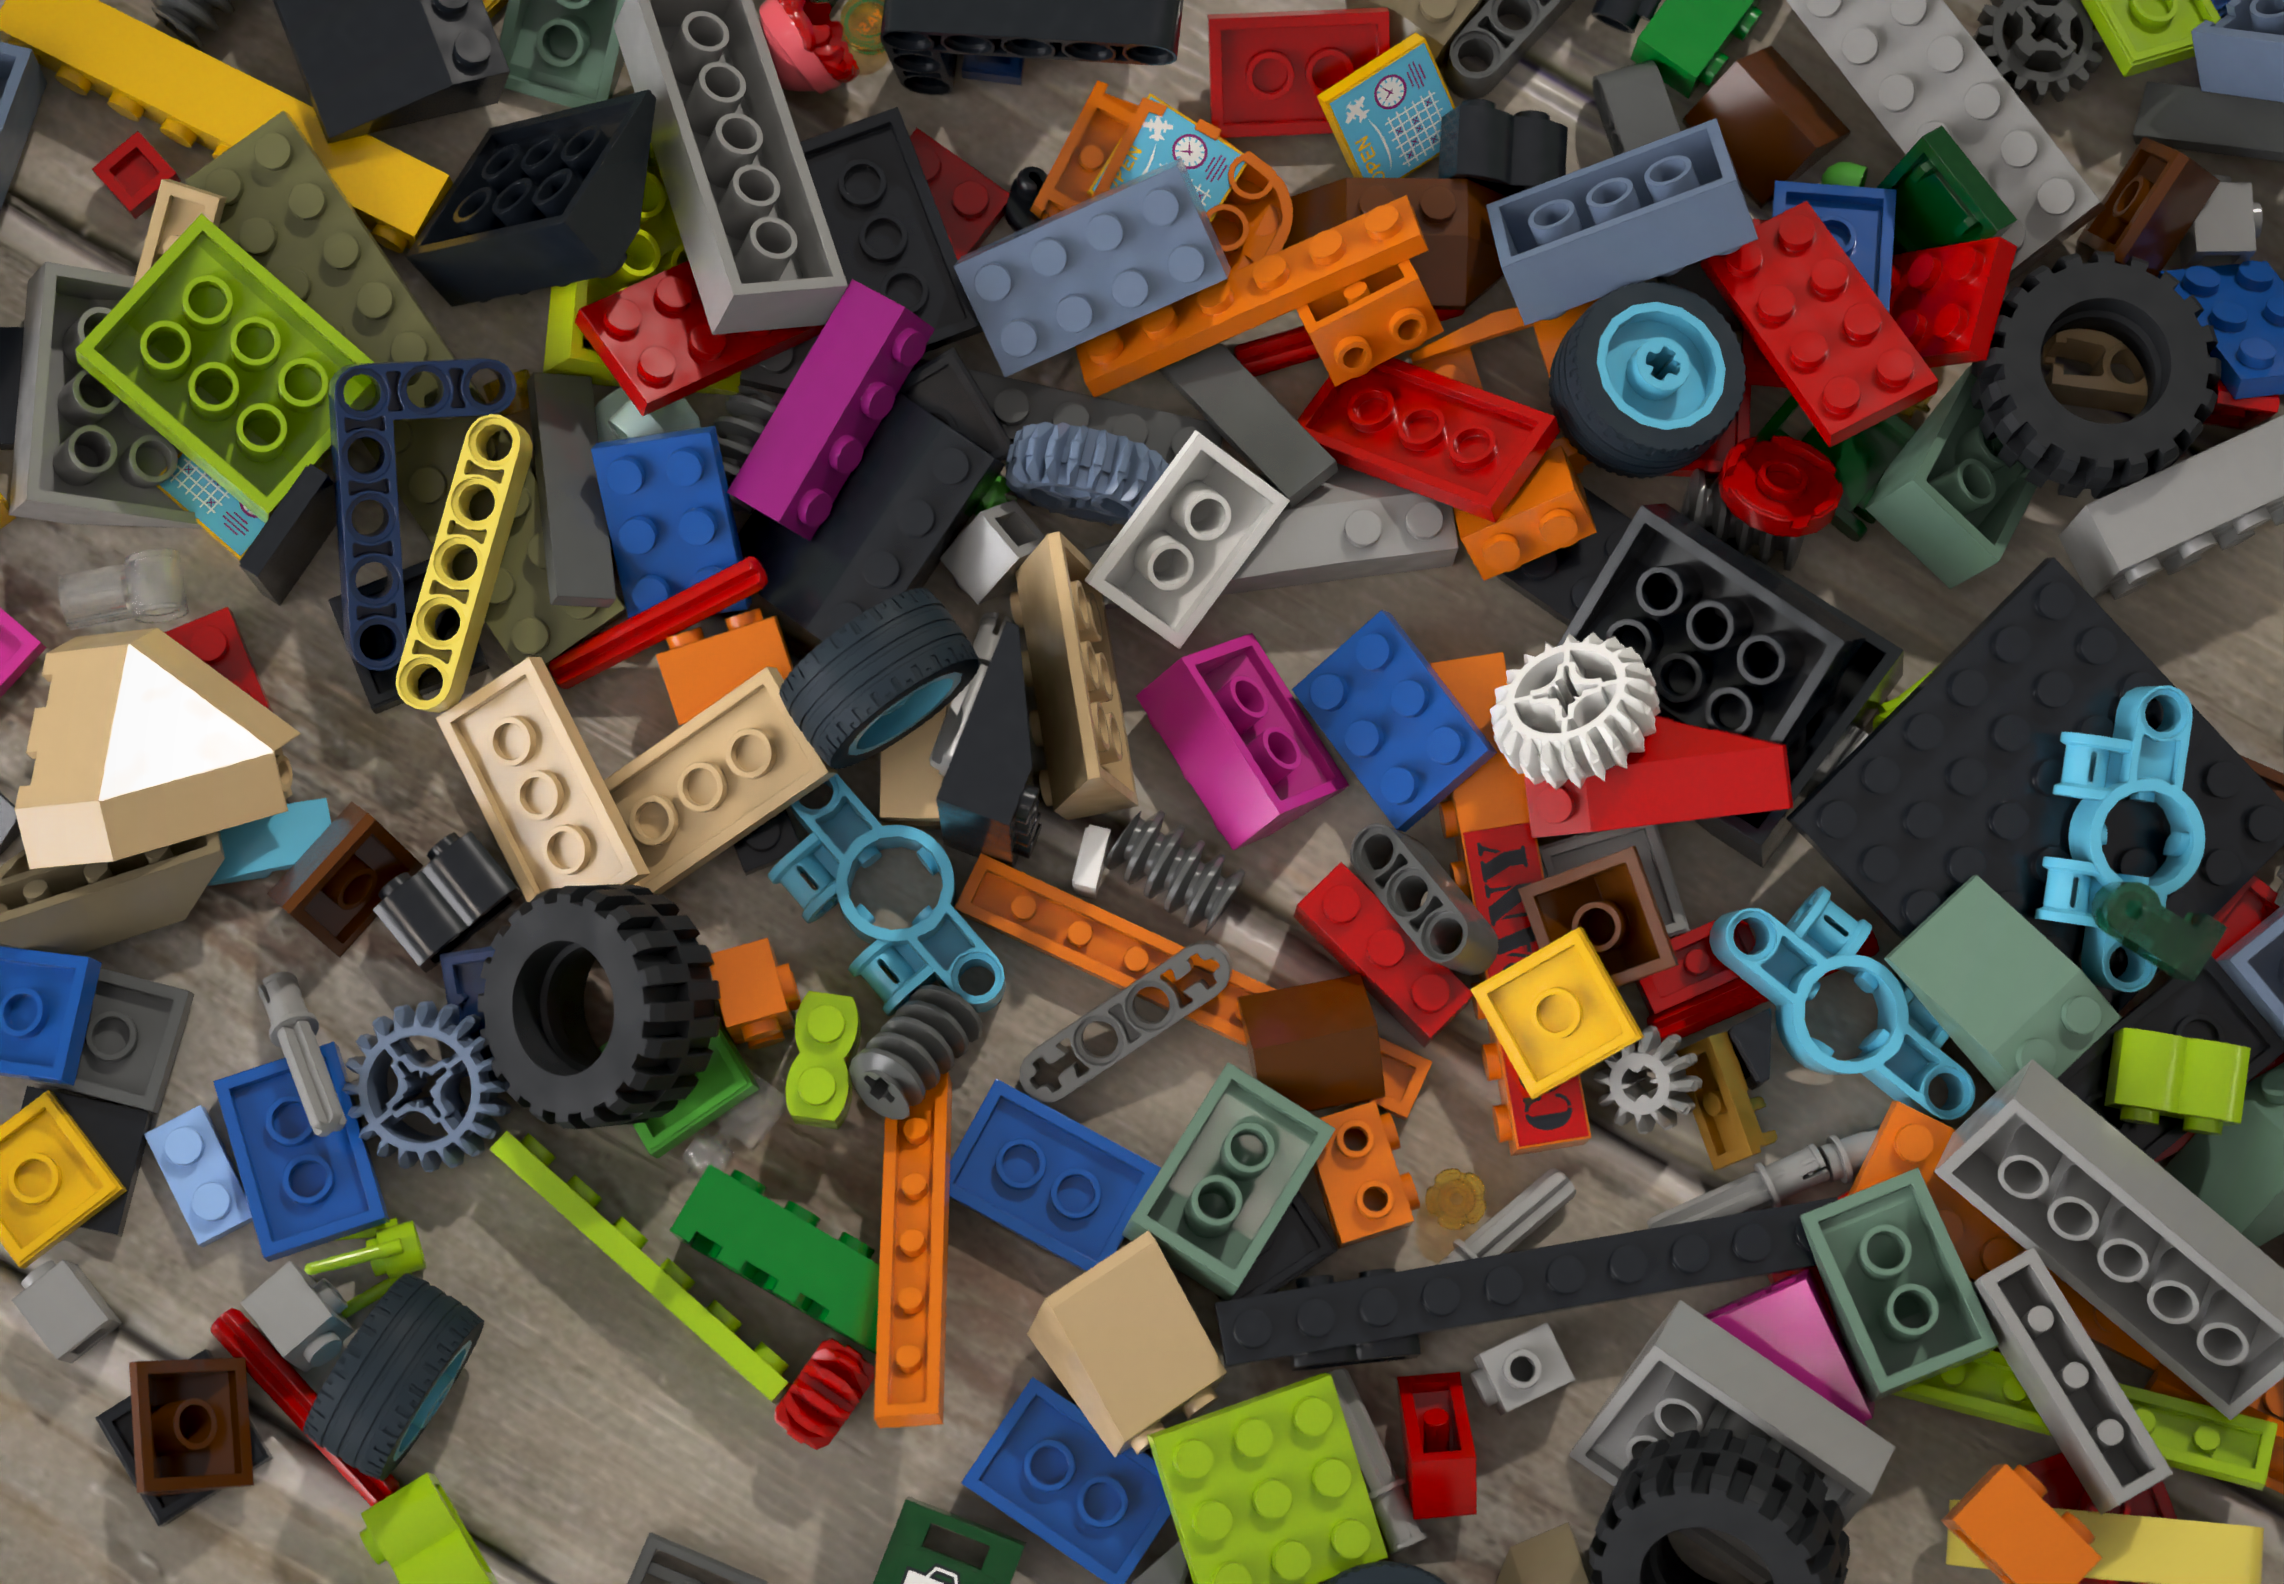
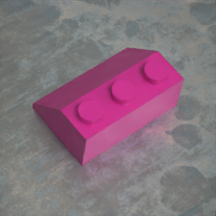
(1241, 740)

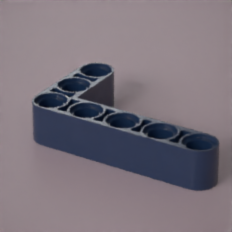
(380, 482)

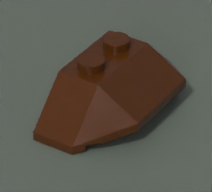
(1451, 215)

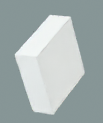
(1091, 861)

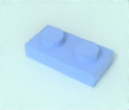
(200, 1175)

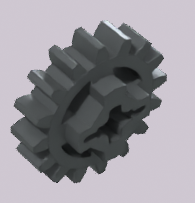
(2052, 61)

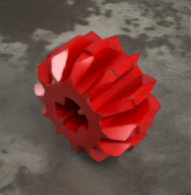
(824, 1394)

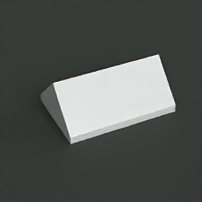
(1187, 539)

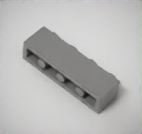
(2069, 1382)

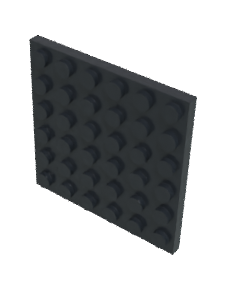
(1971, 764)

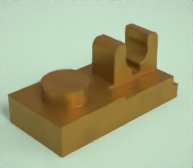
(1723, 1105)

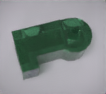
(2138, 921)

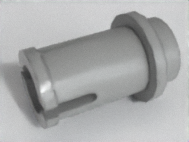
(1846, 1155)

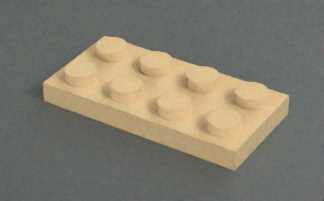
(715, 780)
(539, 784)

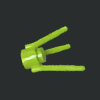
(391, 1251)

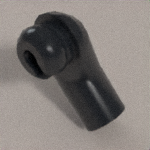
(1022, 196)

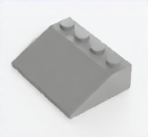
(76, 443)
(1708, 1379)

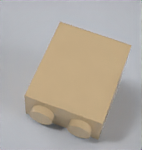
(1128, 1346)

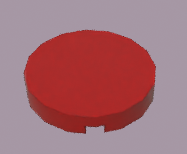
(1780, 486)

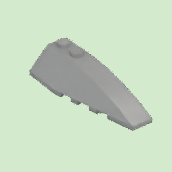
(1344, 532)

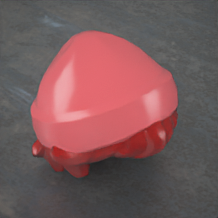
(806, 45)

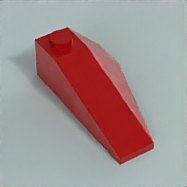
(1678, 778)

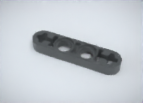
(1122, 1016)

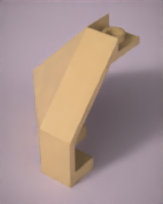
(144, 752)

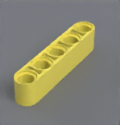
(457, 533)
(2156, 1550)

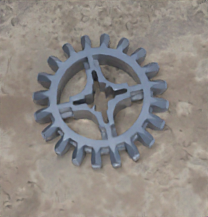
(1081, 471)
(411, 1069)

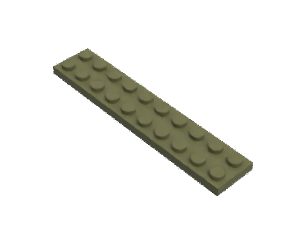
(312, 240)

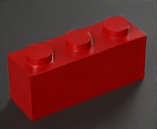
(1372, 943)

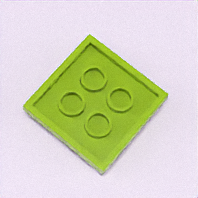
(1269, 1489)

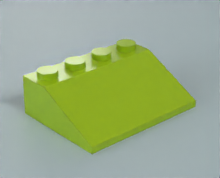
(226, 366)

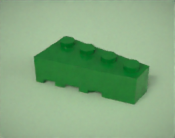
(783, 1253)

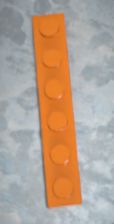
(1253, 296)
(914, 1264)

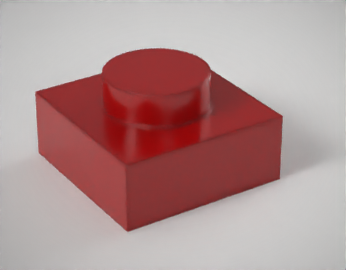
(134, 174)

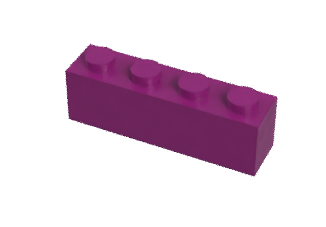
(831, 409)

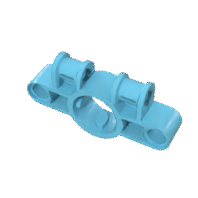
(2102, 772)
(937, 944)
(1786, 969)

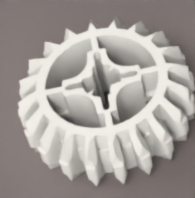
(1575, 711)

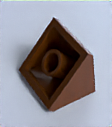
(1768, 122)
(2150, 206)
(340, 878)
(1613, 908)
(1315, 1042)
(190, 1425)

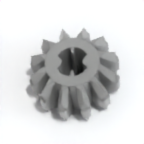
(1660, 1103)

